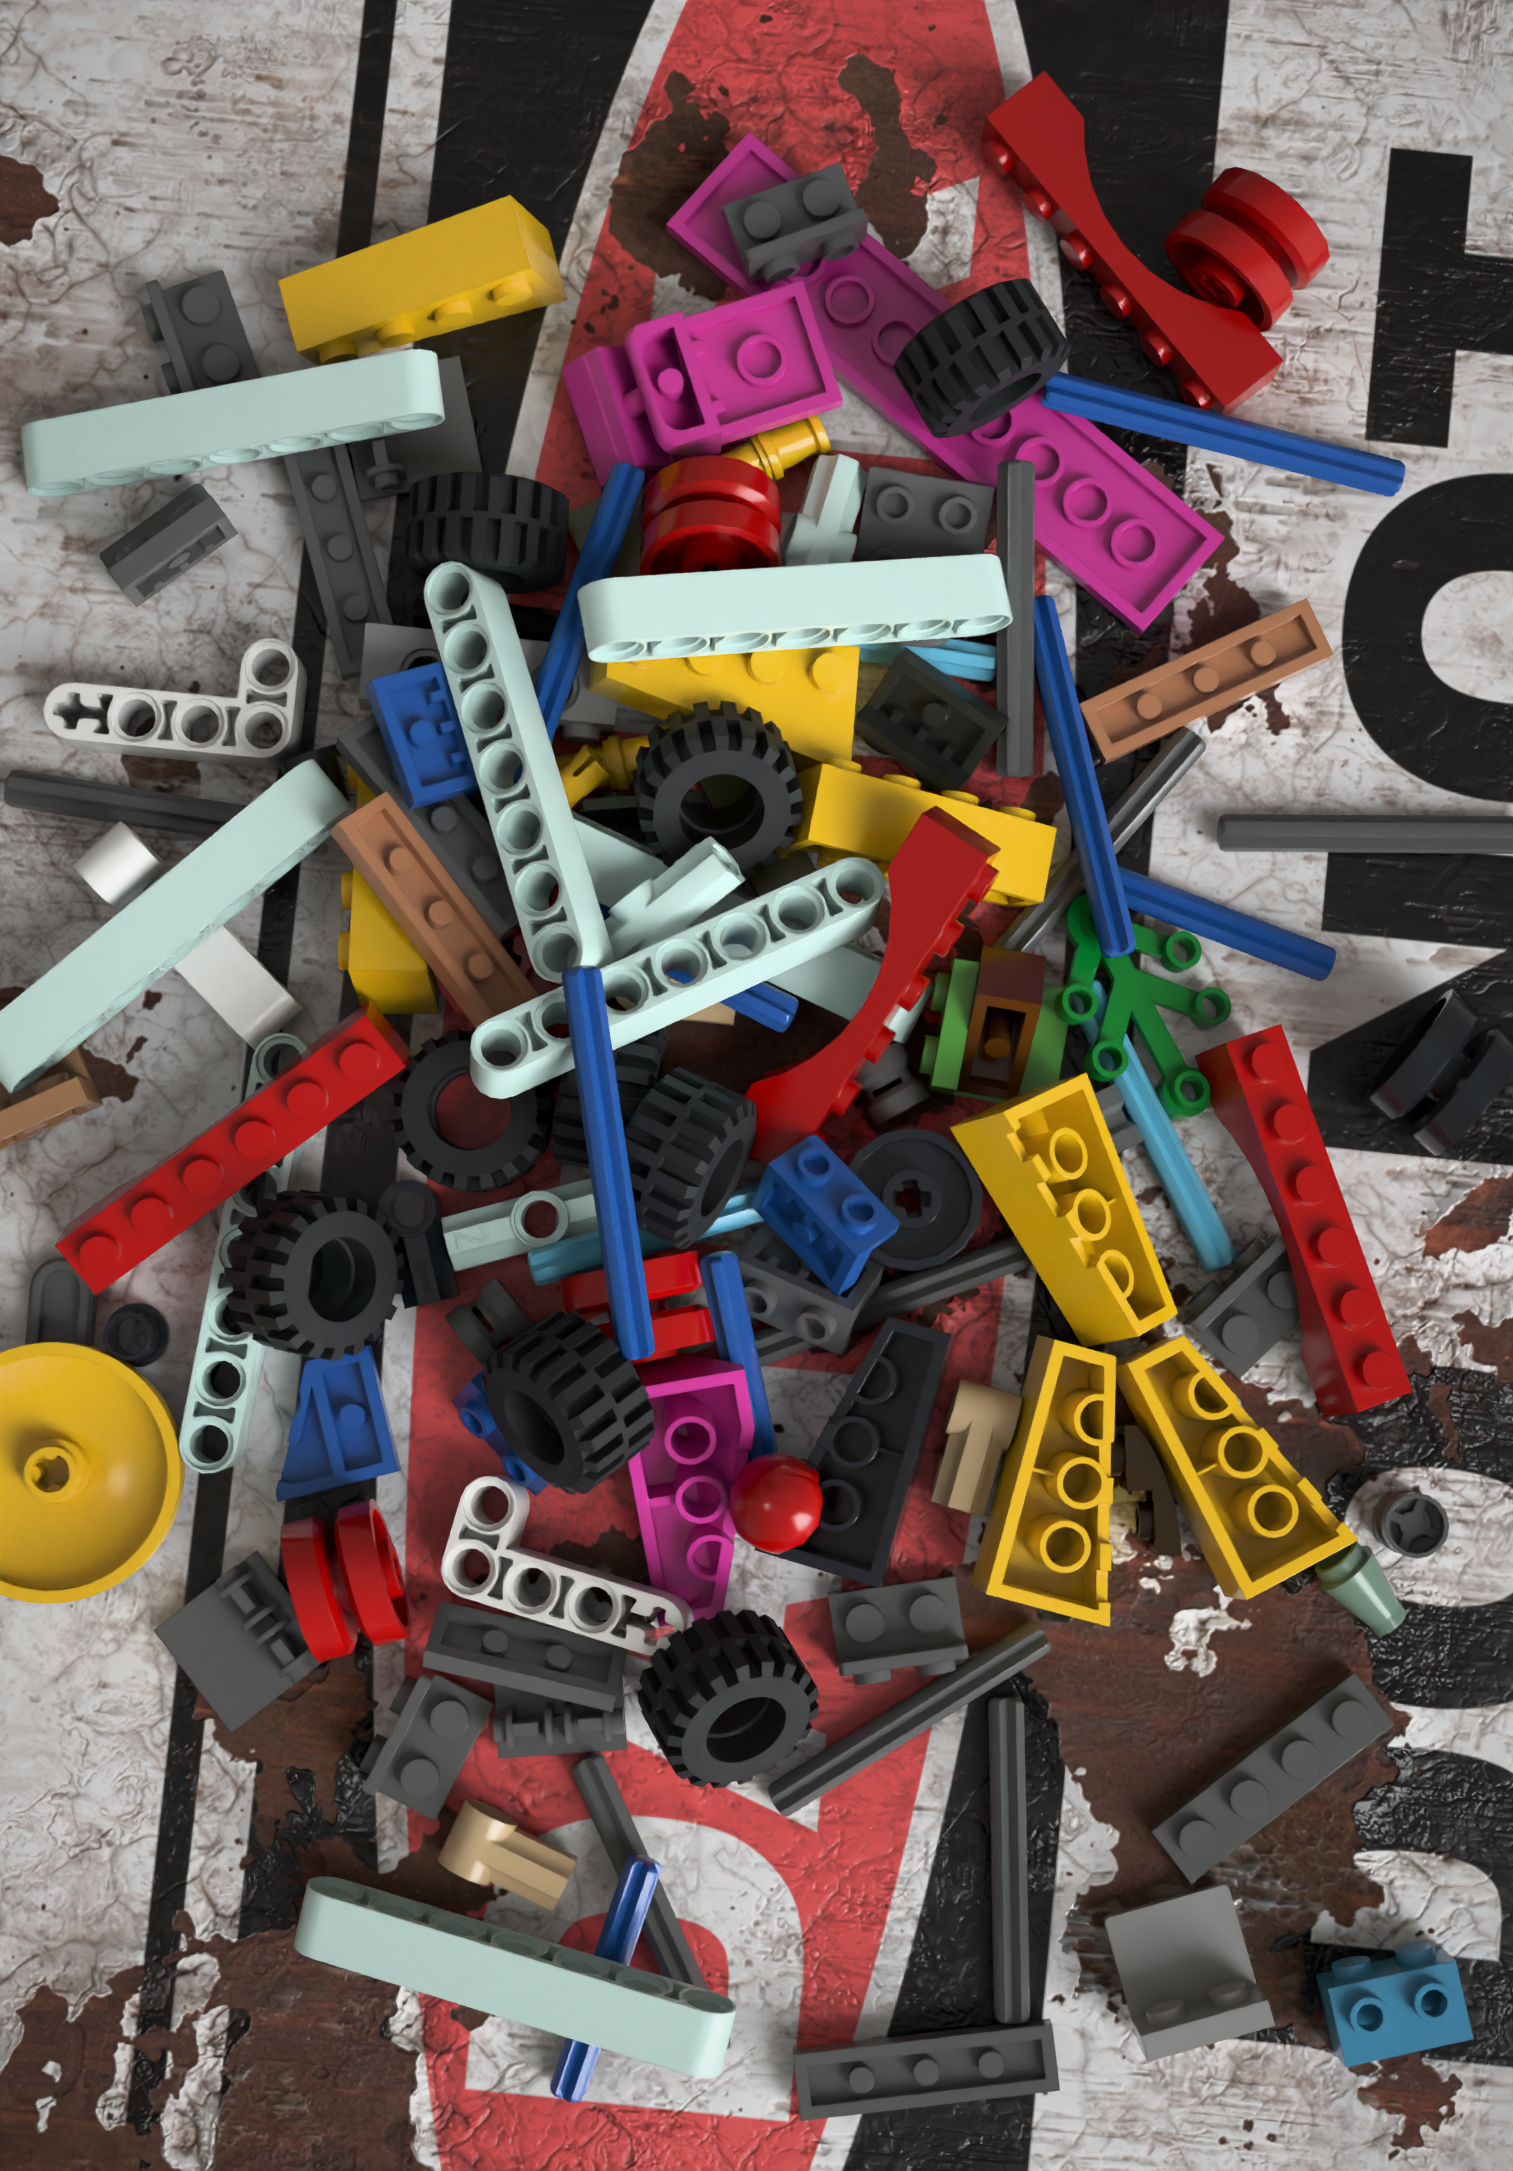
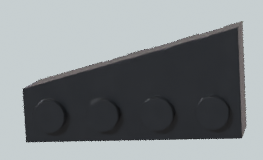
(874, 1452)

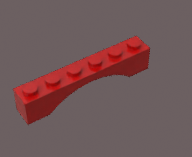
(1206, 347)
(929, 886)
(234, 1150)
(1342, 1320)

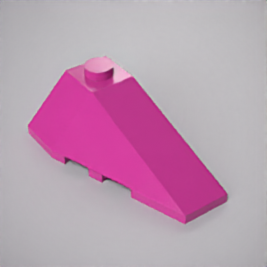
(688, 1475)

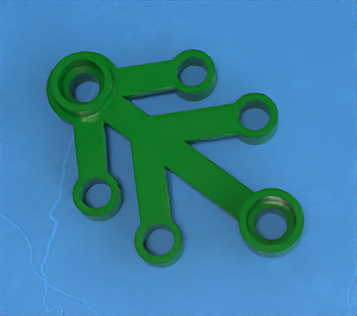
(1135, 996)

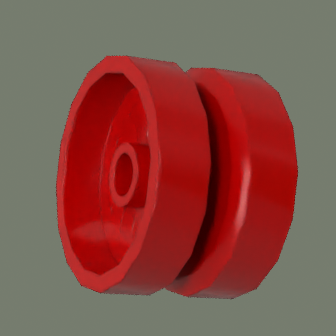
(1247, 247)
(710, 518)
(664, 1278)
(345, 1580)

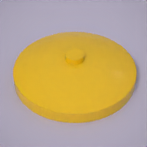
(82, 1471)

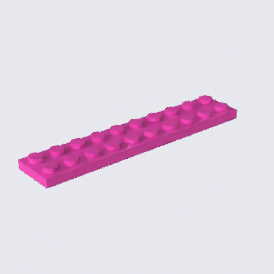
(1093, 502)

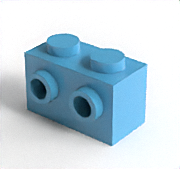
(1394, 2004)

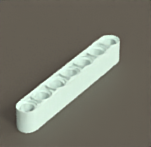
(233, 423)
(792, 607)
(497, 754)
(167, 922)
(697, 952)
(832, 980)
(215, 1340)
(515, 1976)

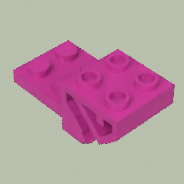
(701, 382)

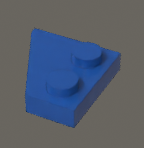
(338, 1428)

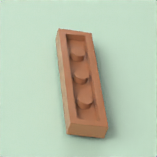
(1205, 681)
(432, 910)

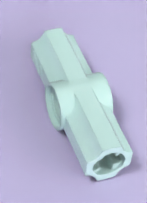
(827, 514)
(672, 901)
(500, 1228)

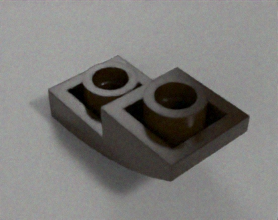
(1140, 1470)

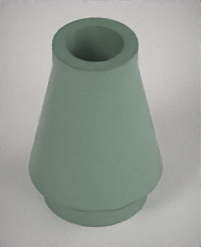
(1361, 1587)

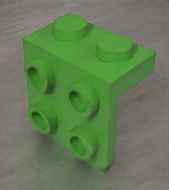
(944, 1053)

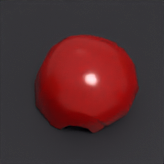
(776, 1502)

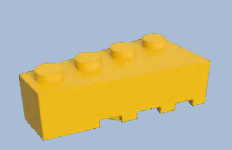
(424, 284)
(799, 690)
(872, 817)
(376, 949)
(1071, 1208)
(1228, 1477)
(1055, 1489)

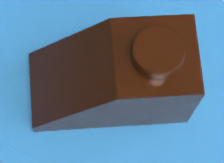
(1002, 1022)

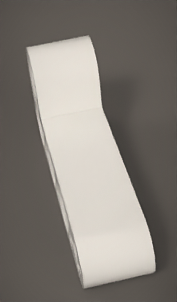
(178, 711)
(220, 967)
(568, 1580)

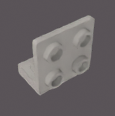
(1186, 1972)

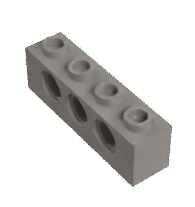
(401, 648)

